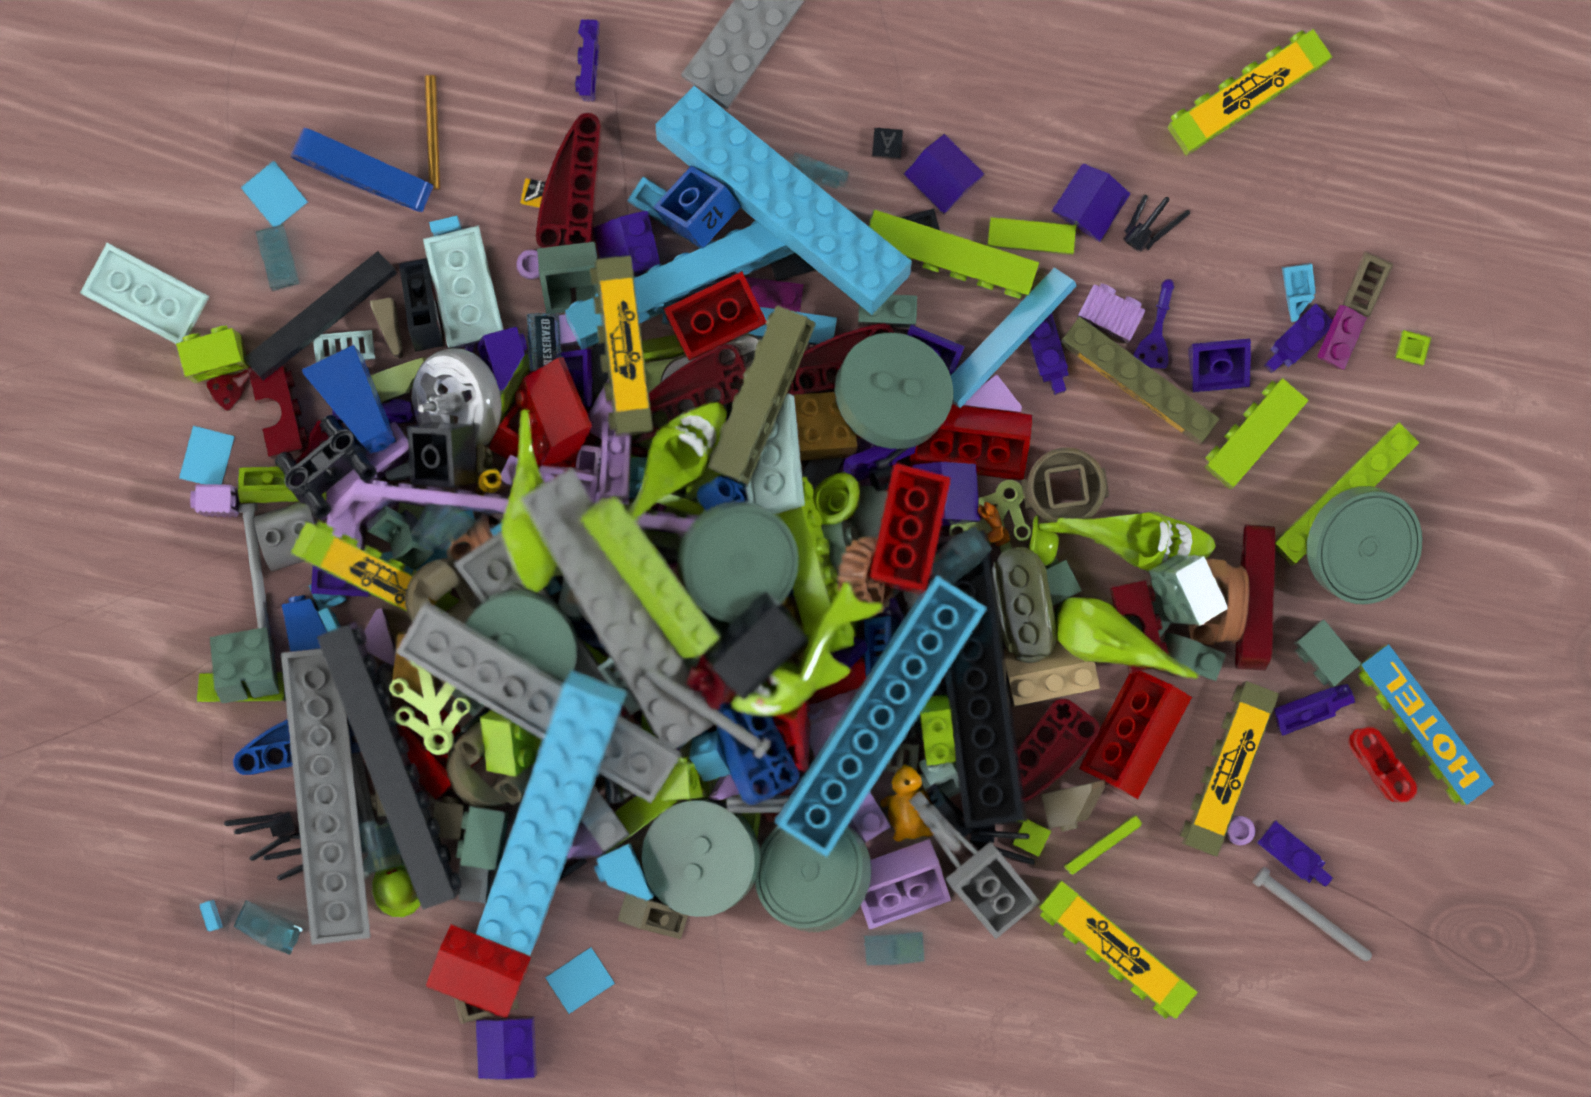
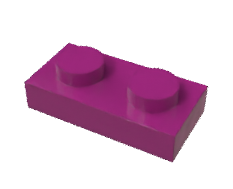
(779, 293)
(1341, 337)

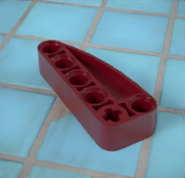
(560, 193)
(829, 357)
(693, 382)
(1258, 559)
(1060, 752)

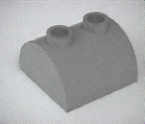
(279, 531)

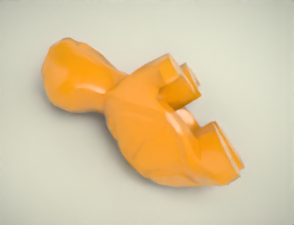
(901, 812)

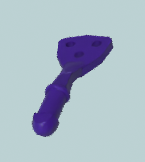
(1156, 337)

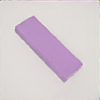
(615, 465)

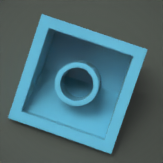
(624, 872)

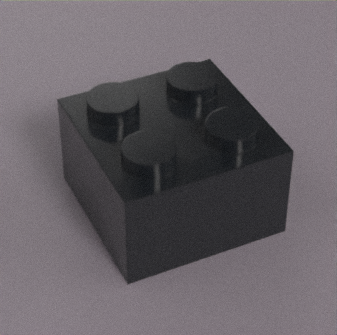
(442, 454)

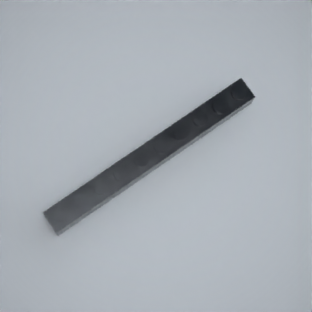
(390, 765)

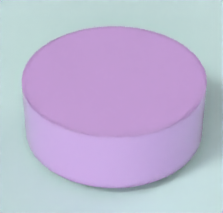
(528, 264)
(1240, 830)

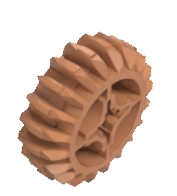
(856, 570)

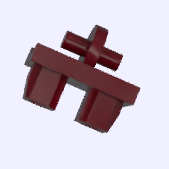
(709, 684)

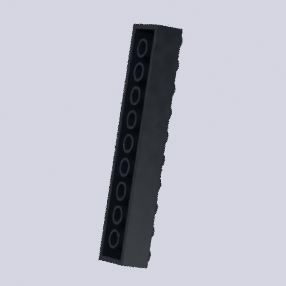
(983, 711)

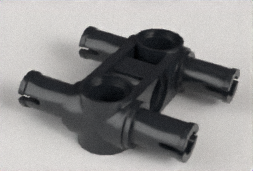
(325, 466)

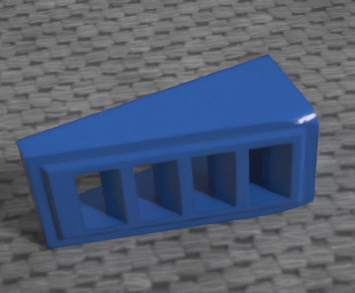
(871, 630)

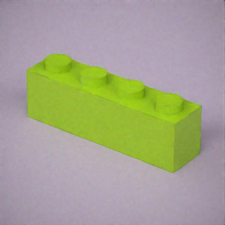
(1256, 433)

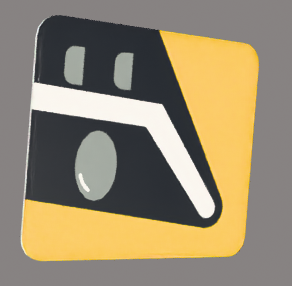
(532, 192)

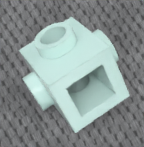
(941, 774)

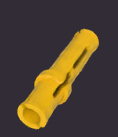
(488, 479)

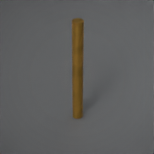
(432, 131)

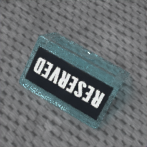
(543, 339)

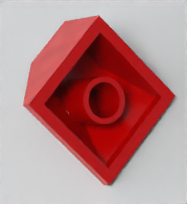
(795, 732)

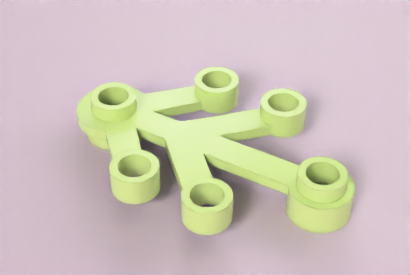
(1003, 506)
(431, 706)

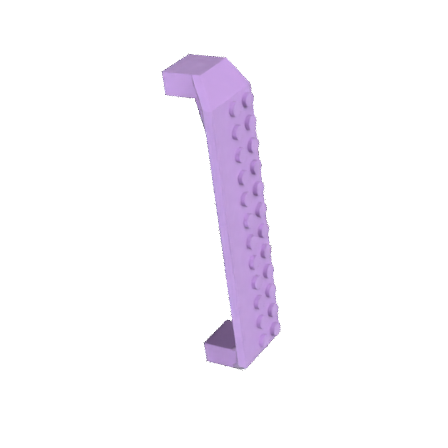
(364, 501)

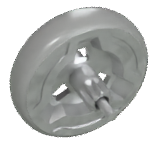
(470, 394)

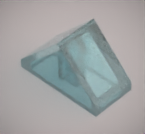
(894, 948)

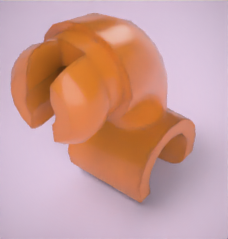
(991, 515)

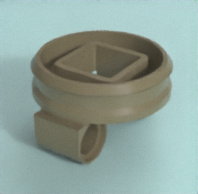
(1092, 481)
(433, 582)
(471, 785)

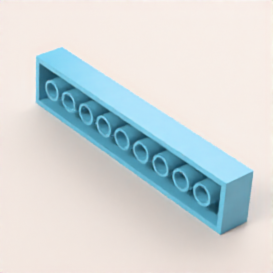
(784, 200)
(879, 715)
(551, 812)

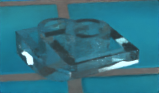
(277, 257)

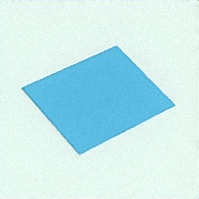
(274, 194)
(206, 456)
(580, 980)

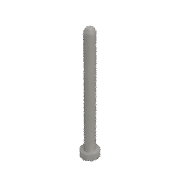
(255, 564)
(713, 715)
(1264, 879)

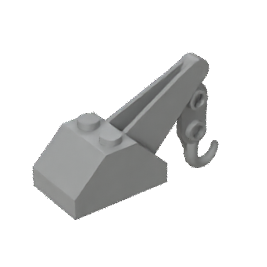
(985, 880)

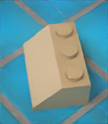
(1049, 678)

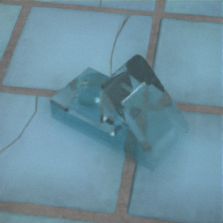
(816, 169)

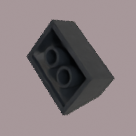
(755, 645)

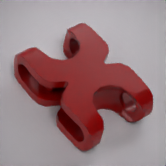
(1382, 764)

